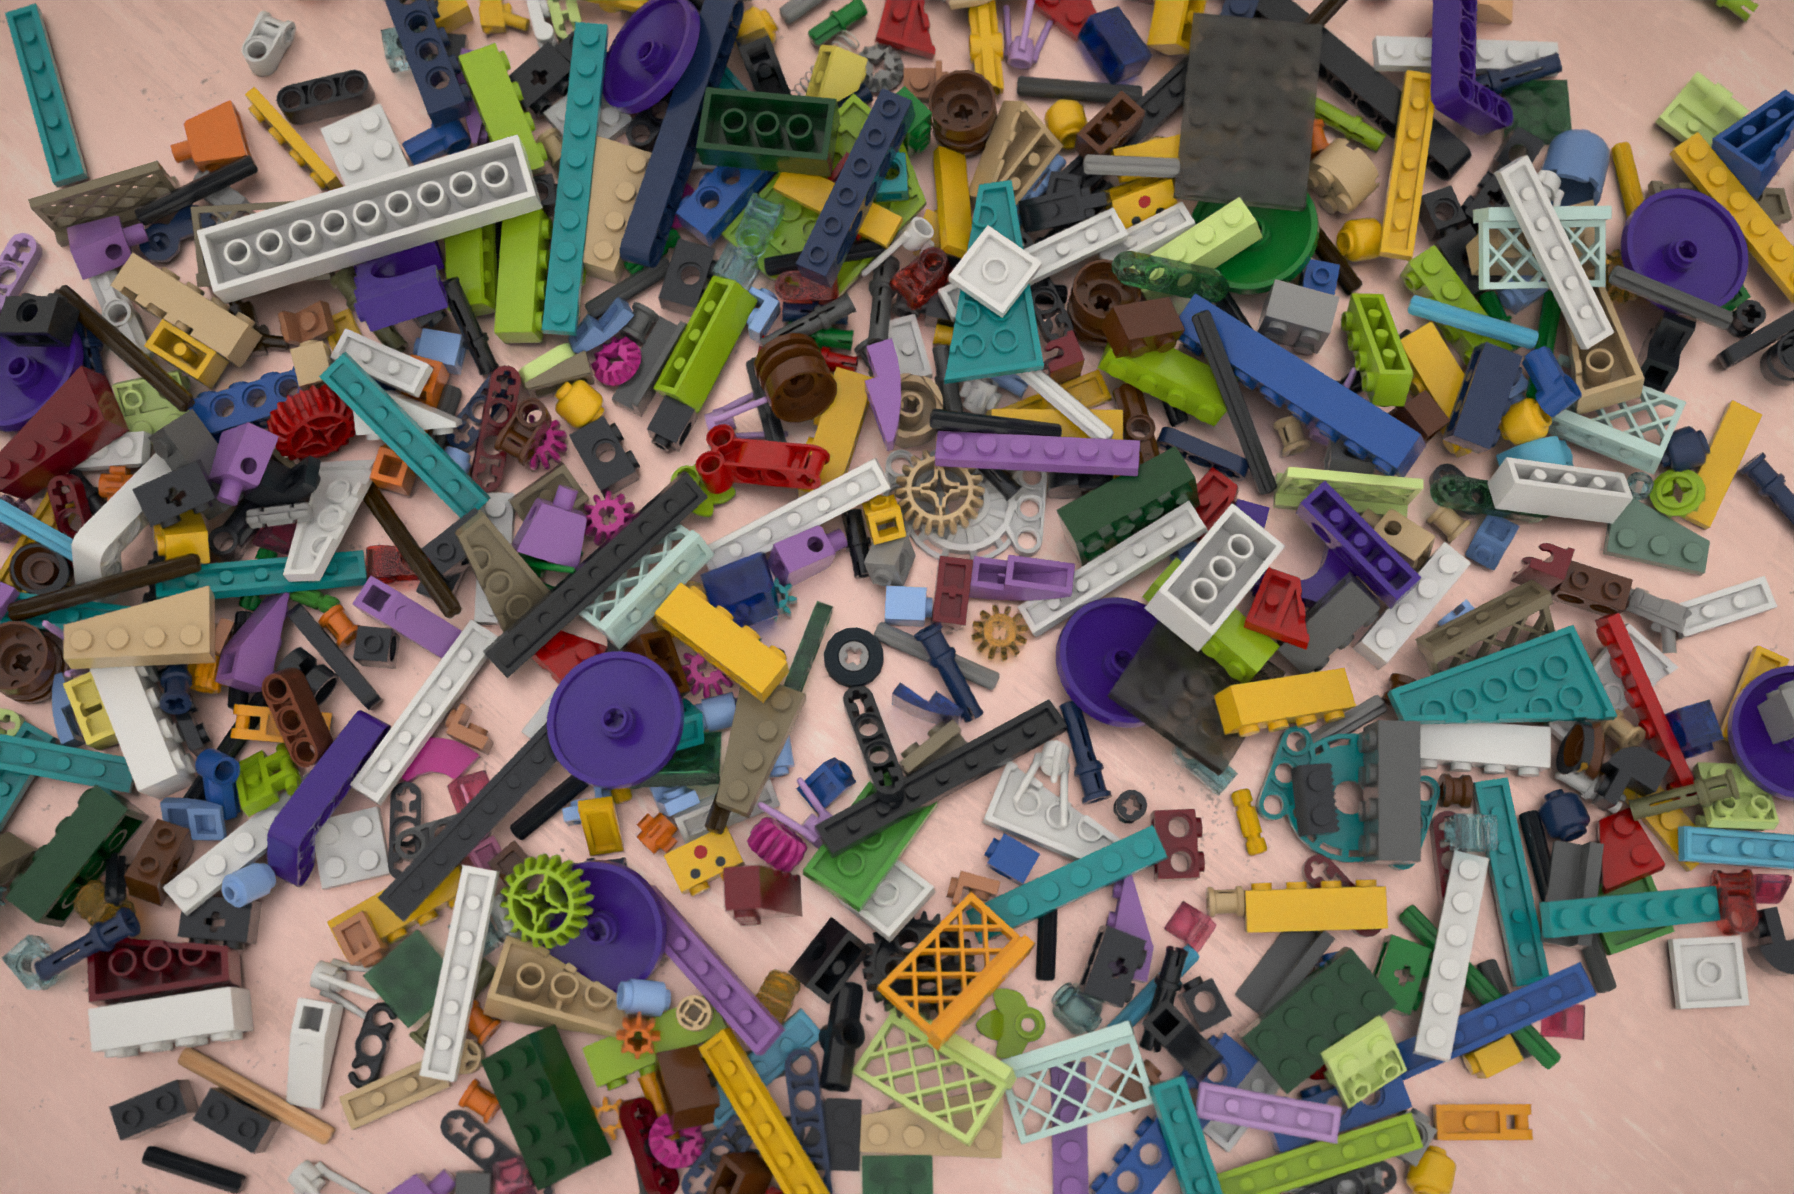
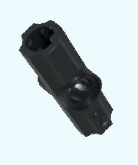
(841, 1038)

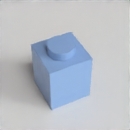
(441, 347)
(907, 606)

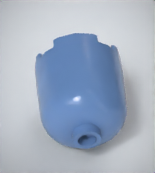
(1581, 163)

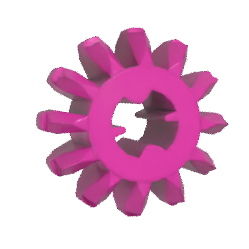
(552, 444)
(595, 521)
(698, 678)
(776, 844)

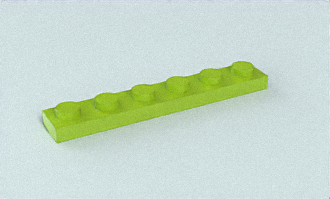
(1324, 1158)

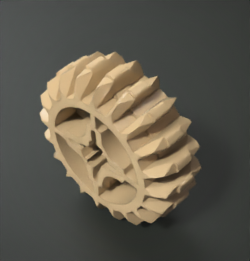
(927, 493)

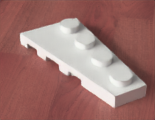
(333, 506)
(1653, 661)
(1038, 818)

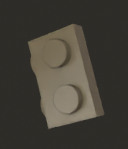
(546, 488)
(943, 740)

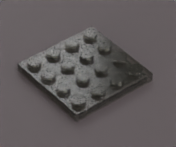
(1174, 694)

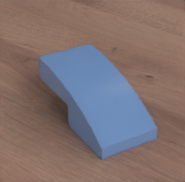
(595, 332)
(64, 720)
(200, 816)

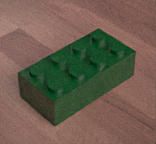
(768, 131)
(1127, 505)
(75, 855)
(1314, 1017)
(546, 1107)

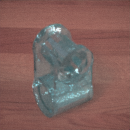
(759, 219)

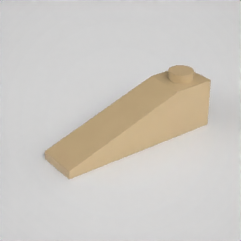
(543, 991)

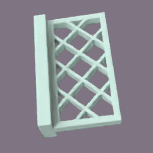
(1569, 216)
(1626, 445)
(651, 589)
(1068, 1051)

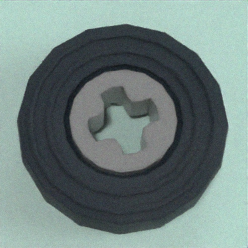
(855, 640)

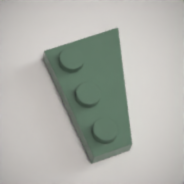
(1656, 540)

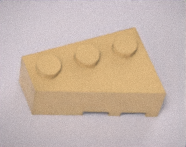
(1015, 150)

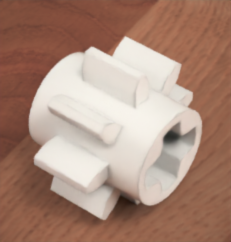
(980, 395)

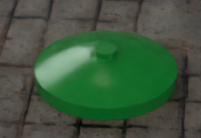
(1281, 253)

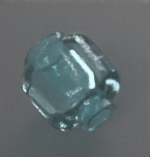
(1075, 1010)

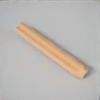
(256, 1095)

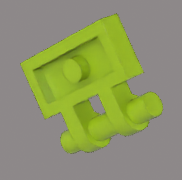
(258, 785)

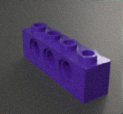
(1358, 545)

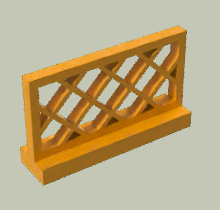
(971, 995)

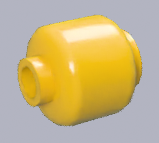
(756, 19)
(1065, 120)
(1359, 239)
(578, 403)
(1524, 422)
(1433, 1173)

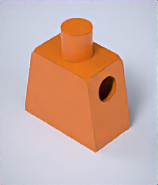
(213, 138)

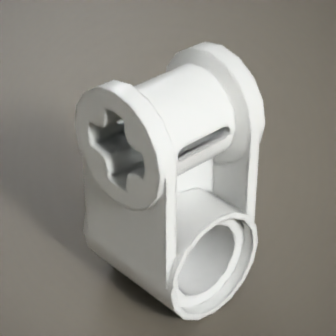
(270, 38)

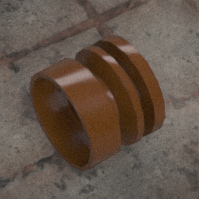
(959, 97)
(1093, 296)
(795, 377)
(28, 645)

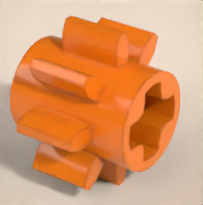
(111, 482)
(657, 833)
(640, 1024)

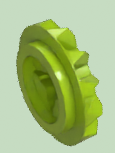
(1664, 487)

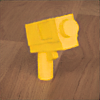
(496, 15)

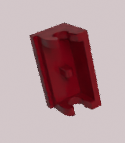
(1069, 359)
(1547, 572)
(952, 591)

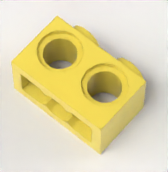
(90, 712)

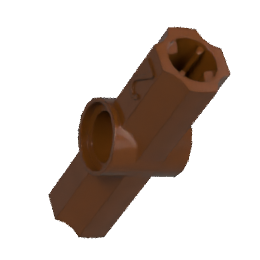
(1136, 417)

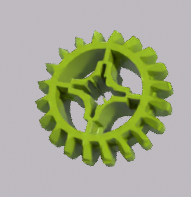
(537, 925)

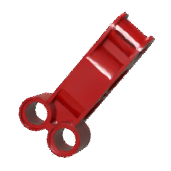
(758, 462)

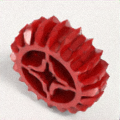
(311, 423)

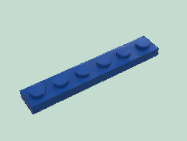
(1506, 1015)

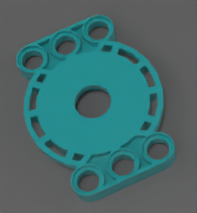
(1346, 764)

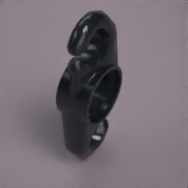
(370, 1028)

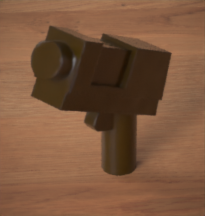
(267, 340)

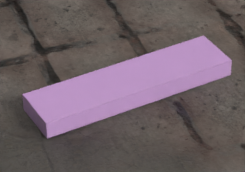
(1268, 1112)

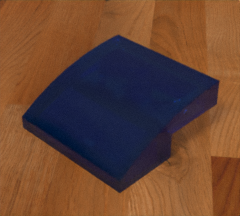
(744, 590)
(932, 711)

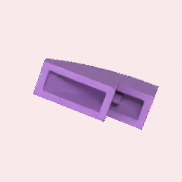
(885, 389)
(1020, 579)

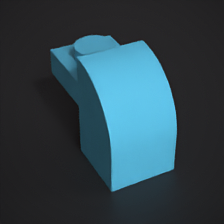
(1541, 450)

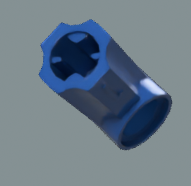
(437, 142)
(1554, 387)
(220, 785)

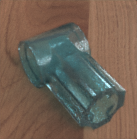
(1206, 776)

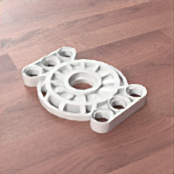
(993, 521)

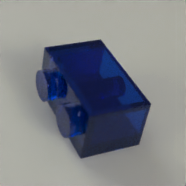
(1115, 45)

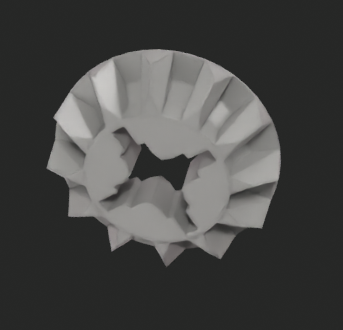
(892, 63)

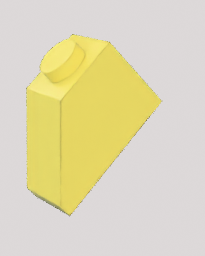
(836, 73)

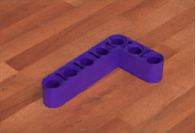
(1454, 71)
(296, 825)

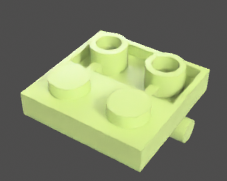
(1701, 109)
(144, 406)
(1751, 812)
(1363, 1062)

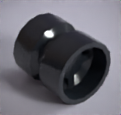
(1778, 362)
(319, 677)

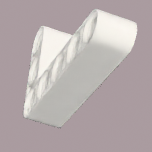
(114, 526)

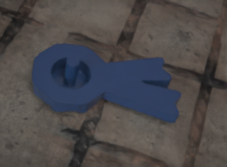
(166, 238)

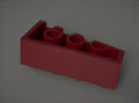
(61, 434)
(760, 894)
(159, 969)

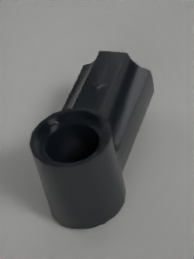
(236, 529)

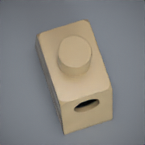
(1403, 535)

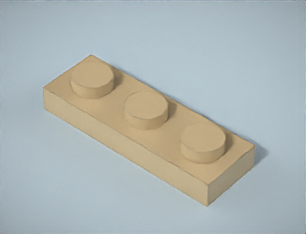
(389, 1095)

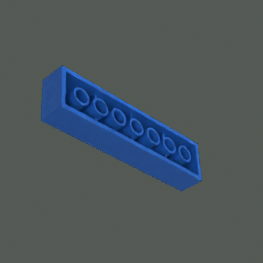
(1308, 393)

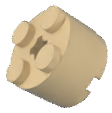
(1342, 177)
(924, 396)

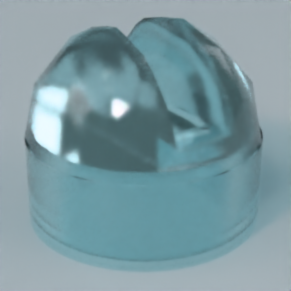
(1647, 486)

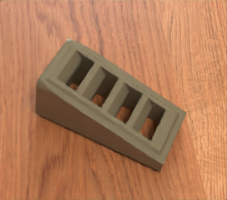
(570, 370)

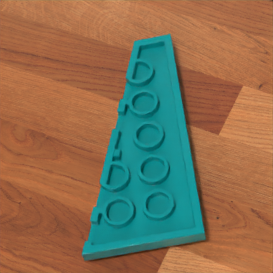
(981, 340)
(1523, 683)

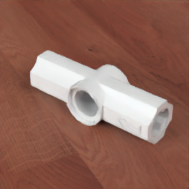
(114, 304)

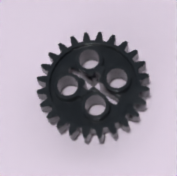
(880, 964)

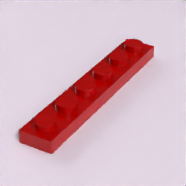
(1643, 699)

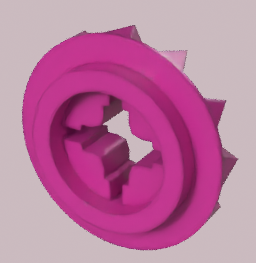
(617, 372)
(667, 1151)

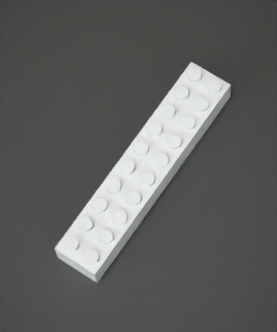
(369, 219)

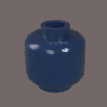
(1685, 450)
(1564, 815)

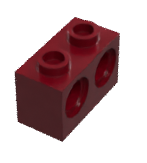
(1183, 845)

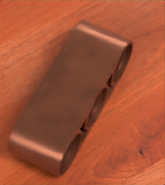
(283, 707)

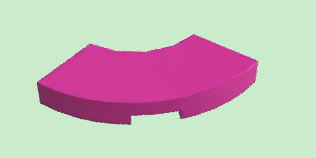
(441, 757)

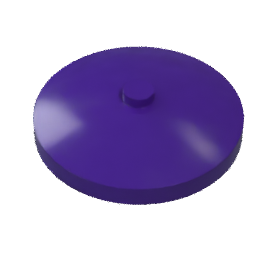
(650, 54)
(1686, 244)
(32, 377)
(1096, 651)
(615, 720)
(1764, 763)
(624, 930)

